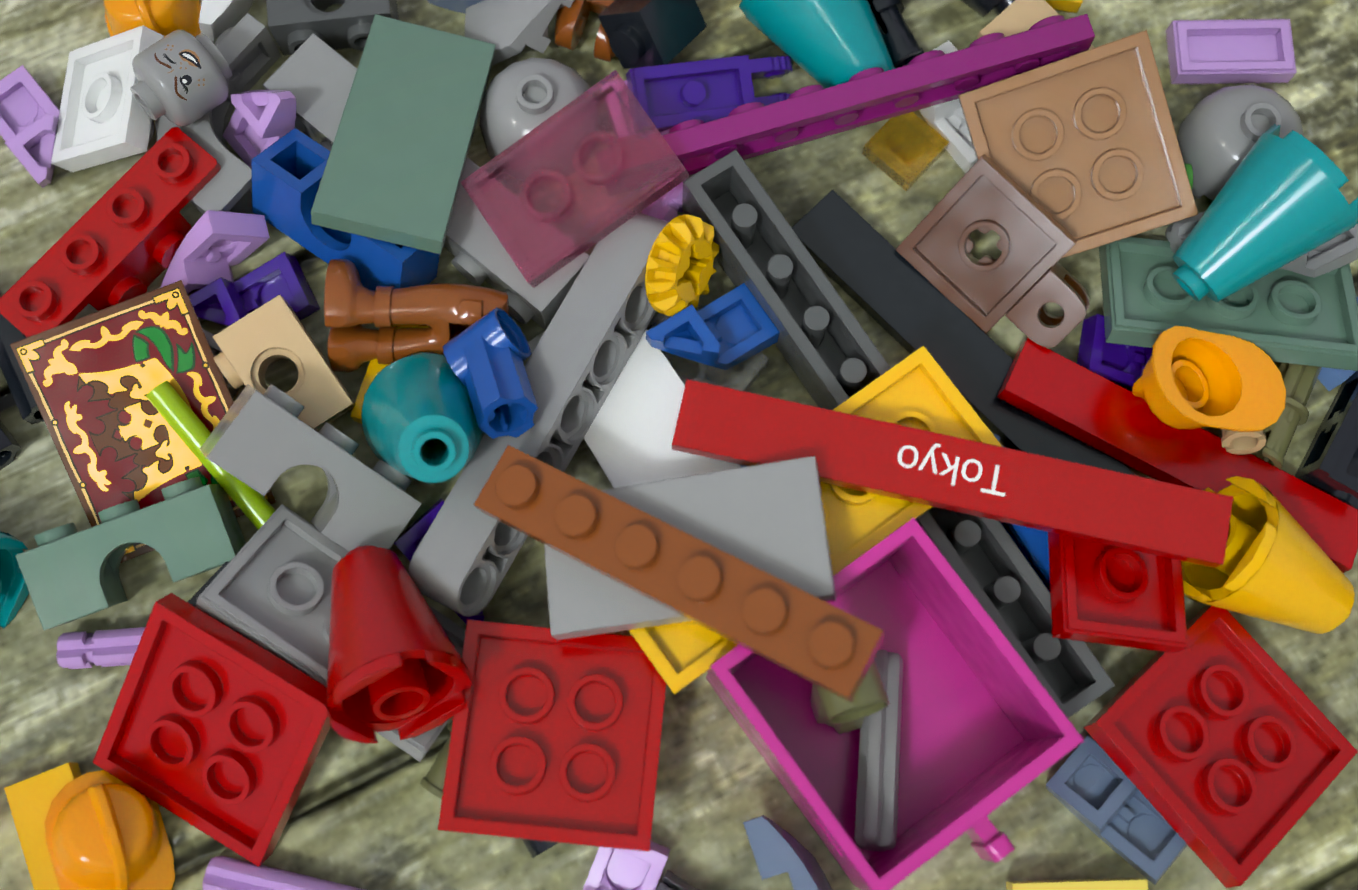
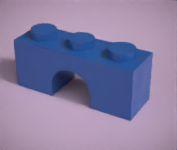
(284, 192)

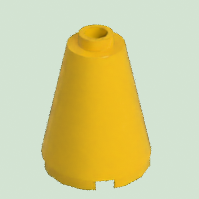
(1271, 567)

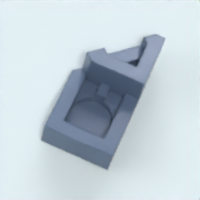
(781, 853)

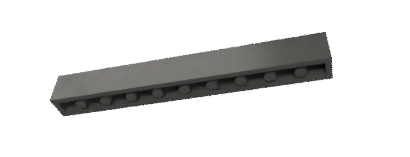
(837, 361)

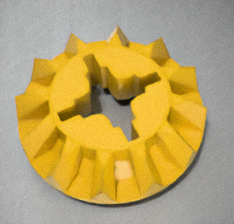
(680, 264)

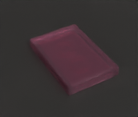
(574, 179)

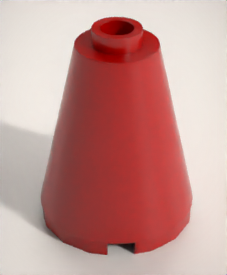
(387, 652)

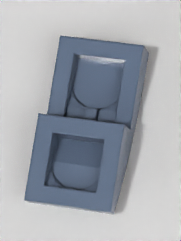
(1116, 810)

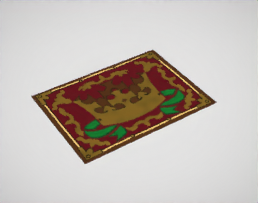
(93, 398)

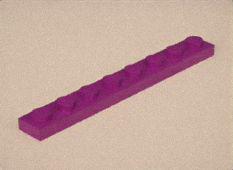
(877, 94)

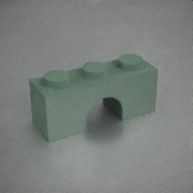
(79, 571)

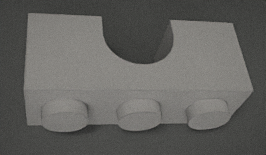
(265, 438)

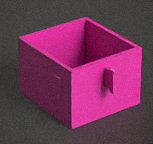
(969, 717)

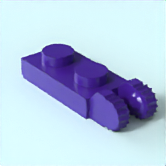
(703, 87)

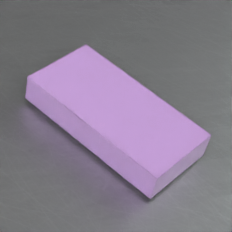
(1230, 51)

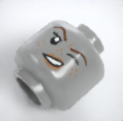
(181, 78)

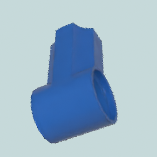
(491, 366)

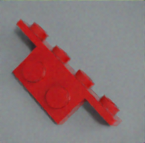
(117, 242)

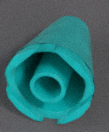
(822, 36)
(1264, 217)
(421, 418)

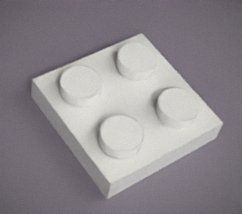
(97, 109)

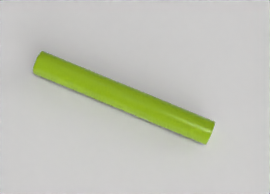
(194, 435)

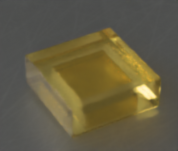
(905, 148)

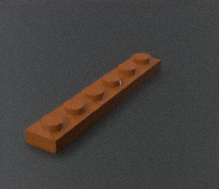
(682, 573)

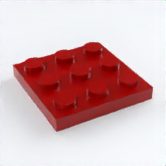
(215, 729)
(554, 739)
(1222, 744)

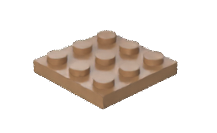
(1088, 141)

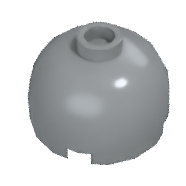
(525, 98)
(1225, 129)

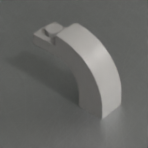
(249, 55)

